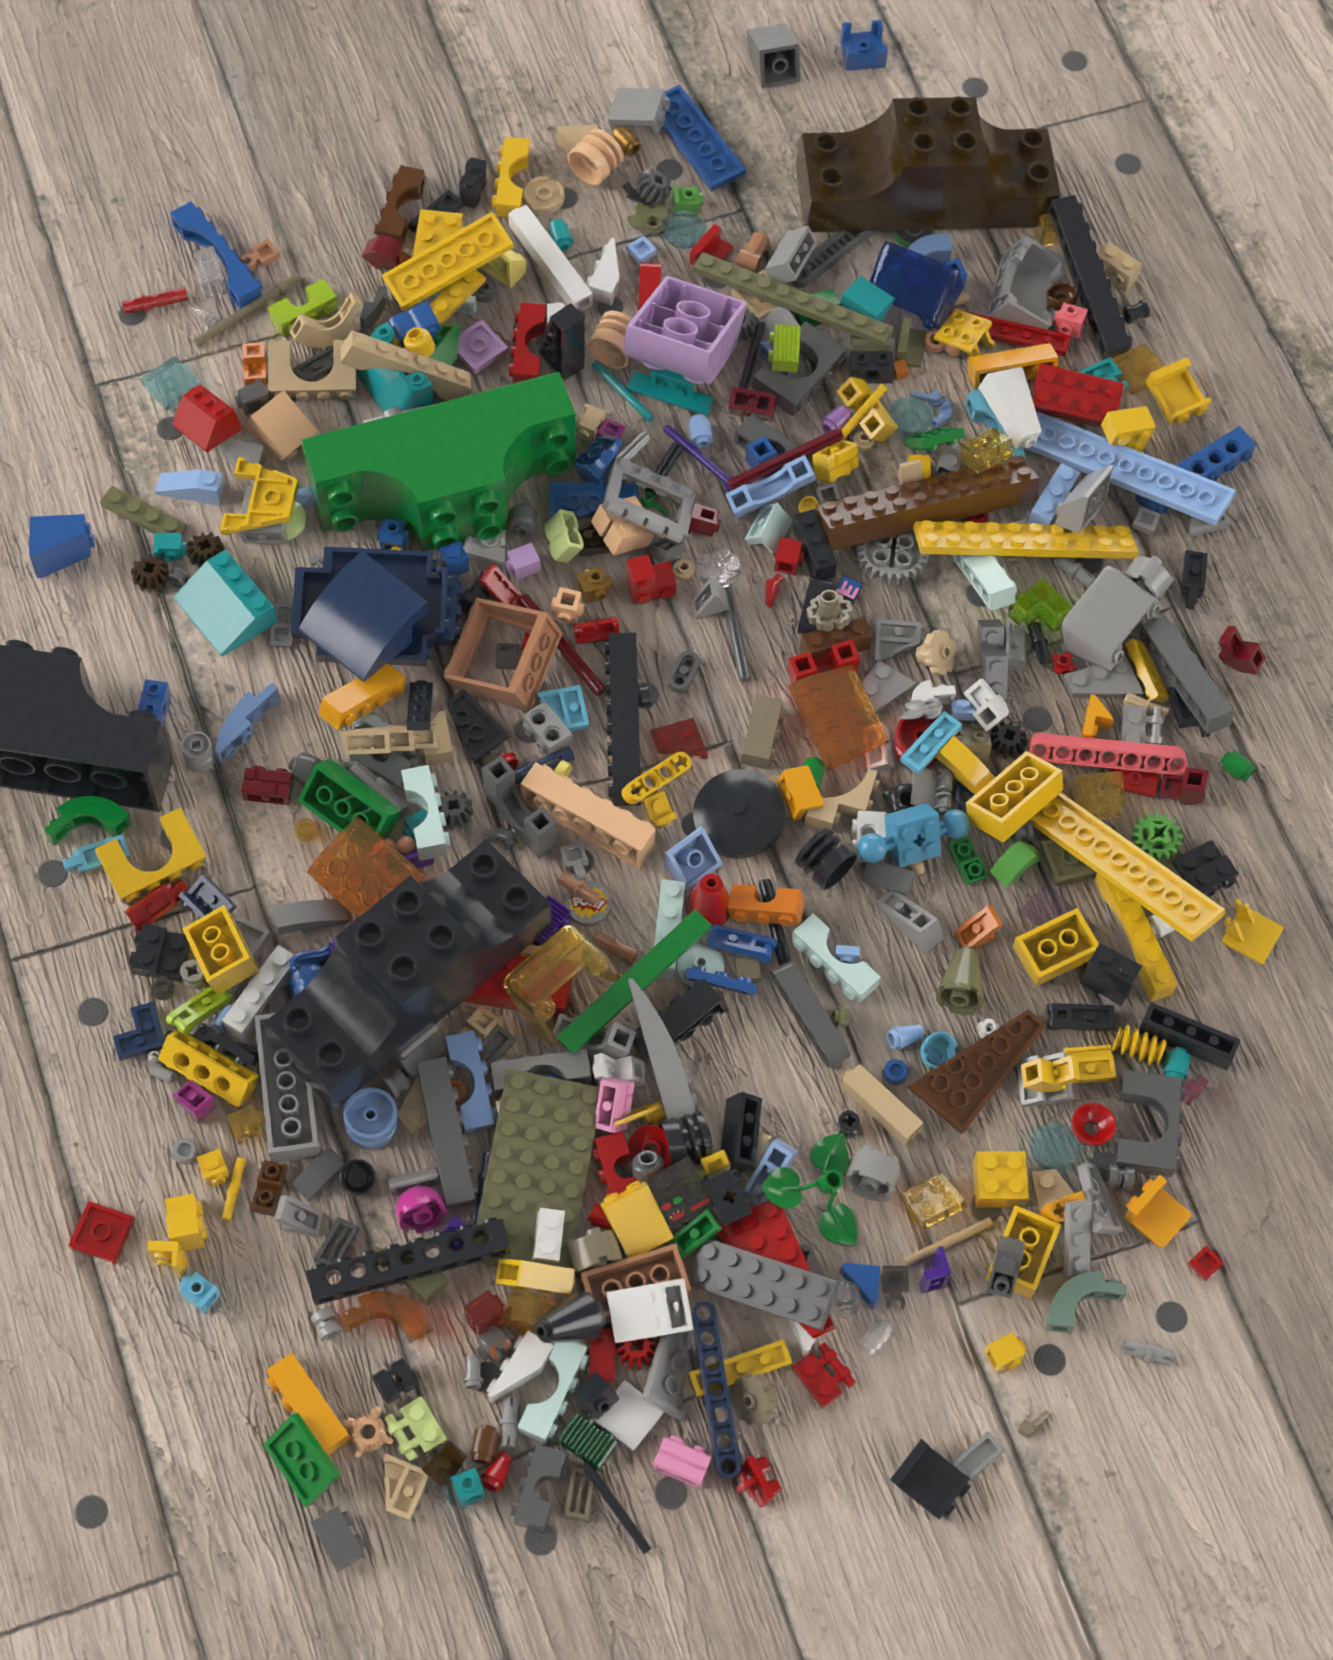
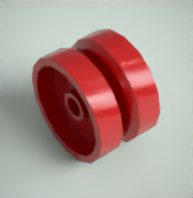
(907, 733)

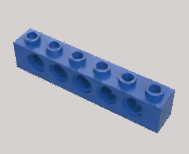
(1235, 441)

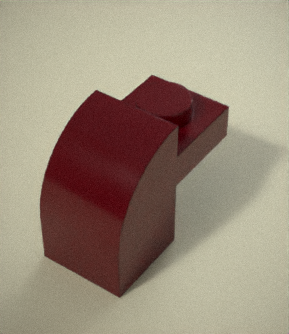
(384, 251)
(1240, 654)
(1189, 788)

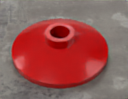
(643, 1136)

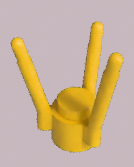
(650, 1113)

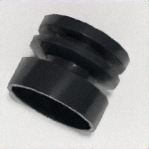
(825, 858)
(689, 1139)

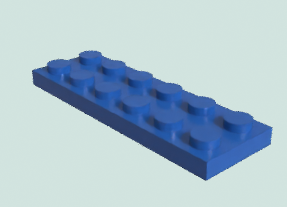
(700, 141)

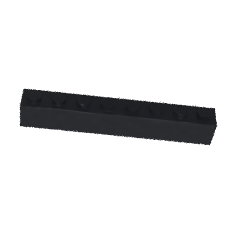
(1089, 276)
(624, 714)

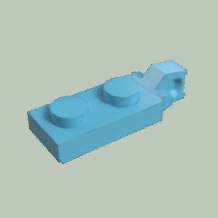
(86, 859)

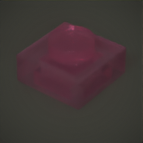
(1194, 1089)

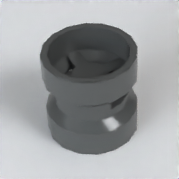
(1120, 1177)

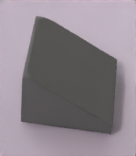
(507, 656)

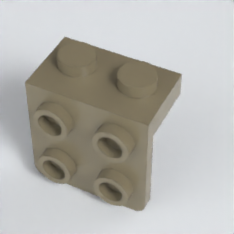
(976, 740)

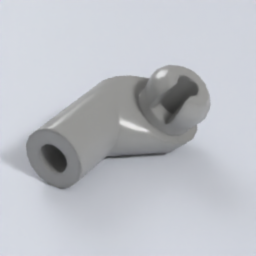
(158, 1069)

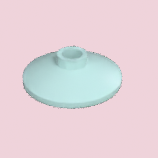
(700, 952)

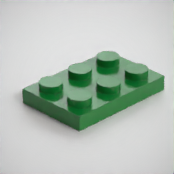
(931, 439)
(301, 1459)

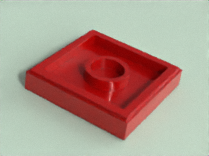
(101, 1232)

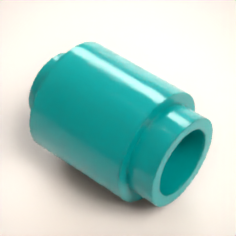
(560, 234)
(1177, 1063)

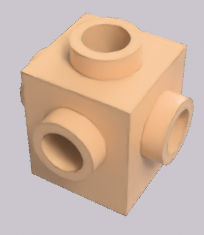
(567, 606)

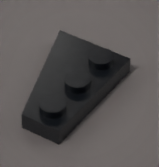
(476, 727)

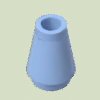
(902, 1036)

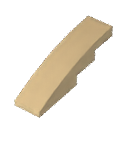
(388, 739)

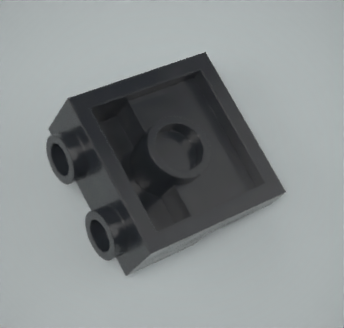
(1206, 868)
(159, 953)

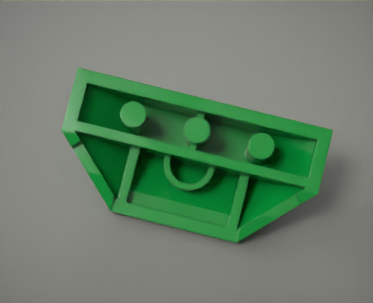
(446, 344)

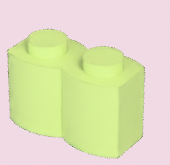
(563, 536)

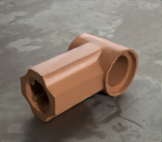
(751, 256)

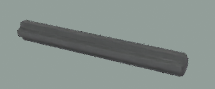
(737, 637)

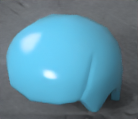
(938, 1049)

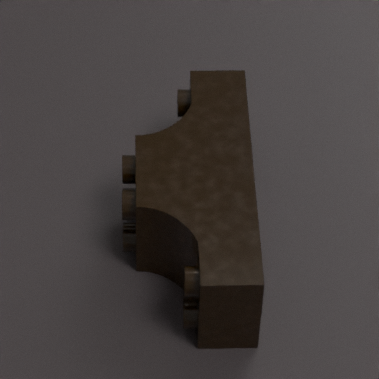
(926, 170)

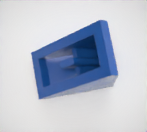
(866, 1278)

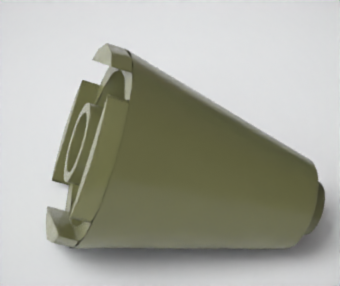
(962, 983)

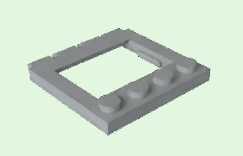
(663, 486)

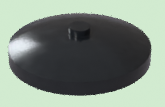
(740, 813)

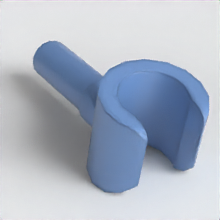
(932, 399)

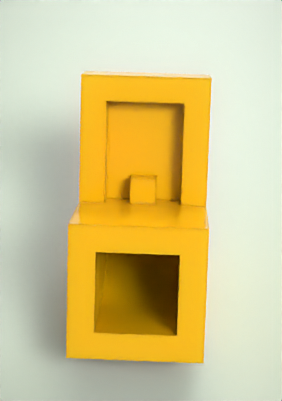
(1049, 1076)

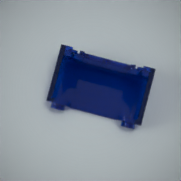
(917, 283)

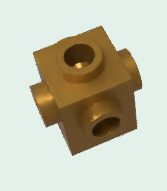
(594, 584)

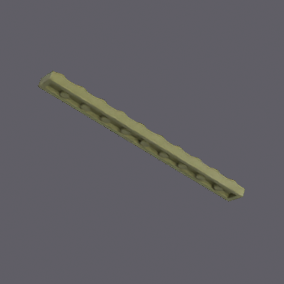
(793, 299)

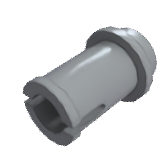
(473, 1372)

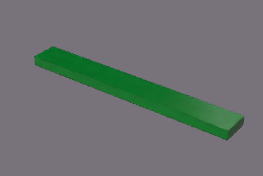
(644, 974)

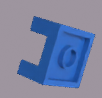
(863, 49)

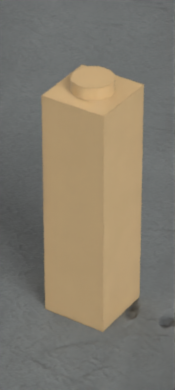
(881, 1104)

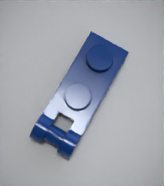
(741, 942)

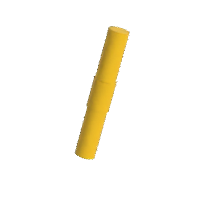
(233, 1189)

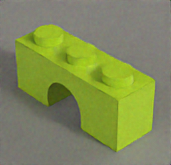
(321, 302)

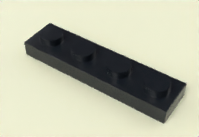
(419, 705)

